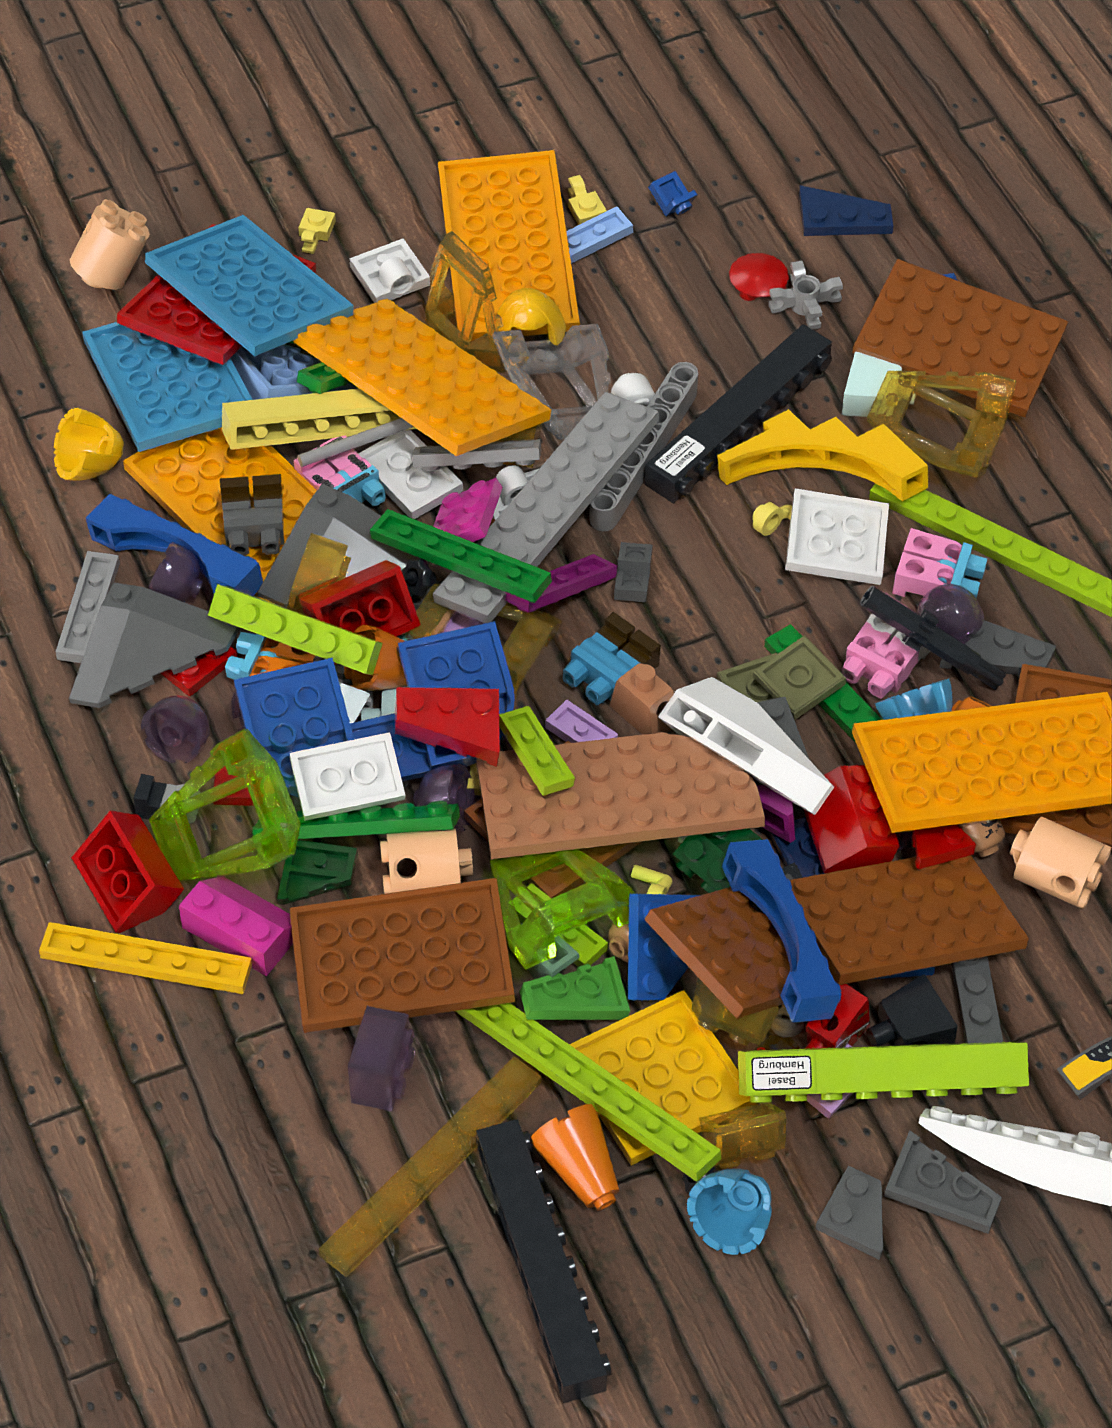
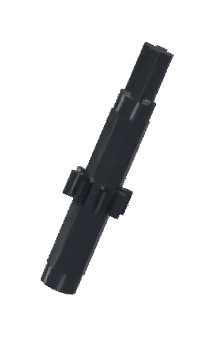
(922, 631)

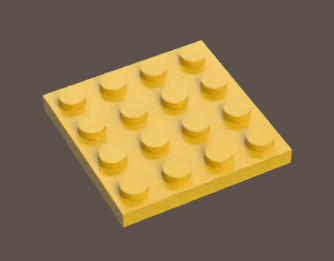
(668, 1062)

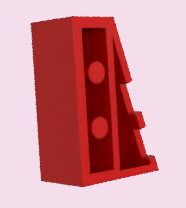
(451, 718)

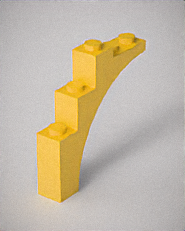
(832, 446)

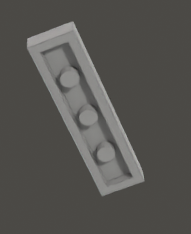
(492, 455)
(91, 589)

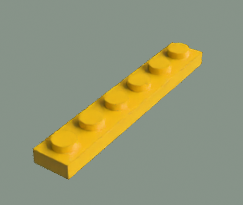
(145, 958)

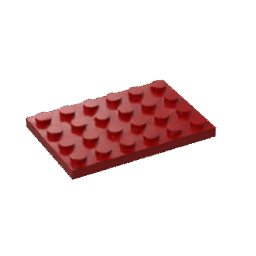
(173, 319)

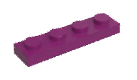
(568, 581)

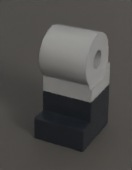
(152, 794)

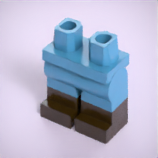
(609, 656)

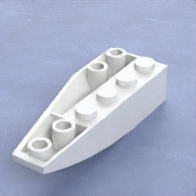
(747, 738)
(1038, 1156)

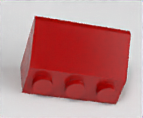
(368, 598)
(851, 823)
(127, 871)

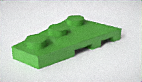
(579, 995)

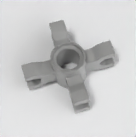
(805, 295)

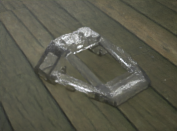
(539, 357)

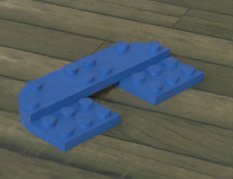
(306, 708)

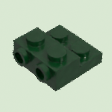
(705, 855)

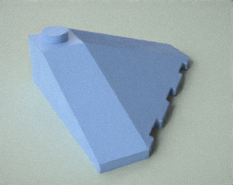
(275, 372)

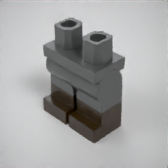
(257, 525)

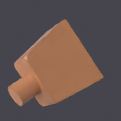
(640, 699)

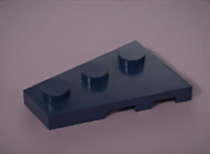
(842, 214)

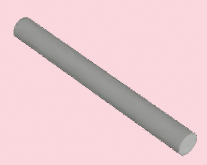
(353, 441)

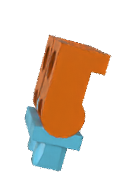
(263, 656)

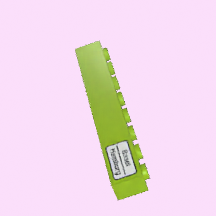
(883, 1069)

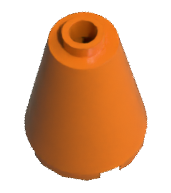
(388, 669)
(579, 1155)

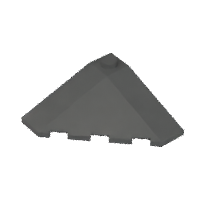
(336, 518)
(141, 637)

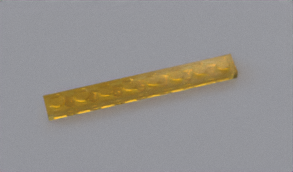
(428, 1167)

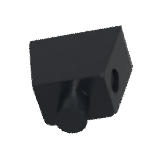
(913, 1017)

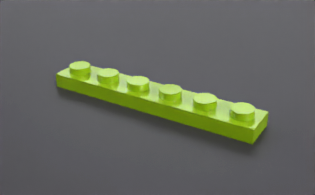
(295, 629)

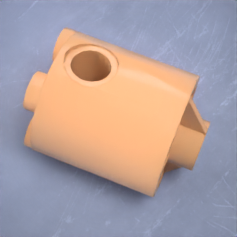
(109, 246)
(435, 856)
(1059, 861)

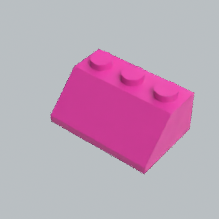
(237, 922)

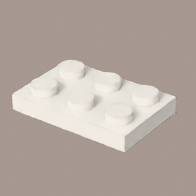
(407, 486)
(347, 776)

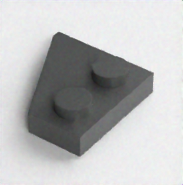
(855, 1213)

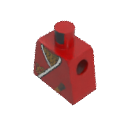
(845, 1027)

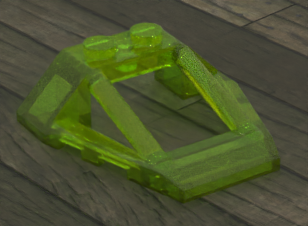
(262, 776)
(535, 938)

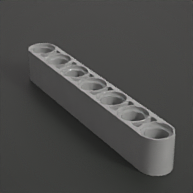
(672, 402)

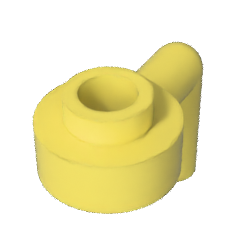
(769, 516)
(659, 881)

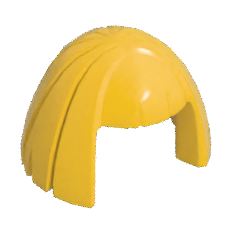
(532, 310)
(85, 446)

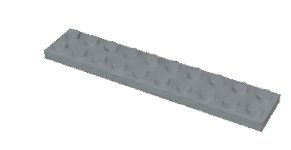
(554, 498)

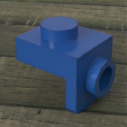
(672, 194)

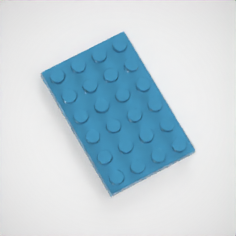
(248, 284)
(160, 387)

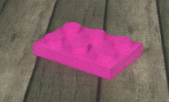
(470, 511)

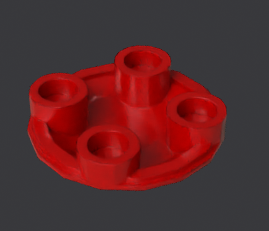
(757, 274)

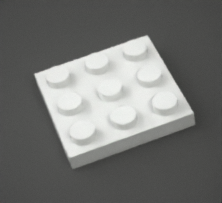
(837, 536)

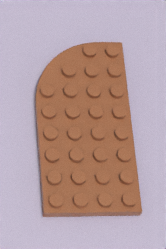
(620, 795)

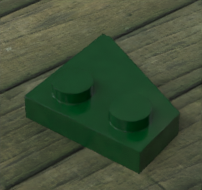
(316, 870)

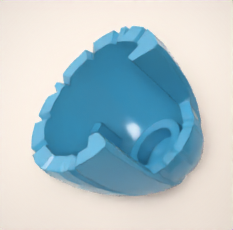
(926, 700)
(731, 1210)

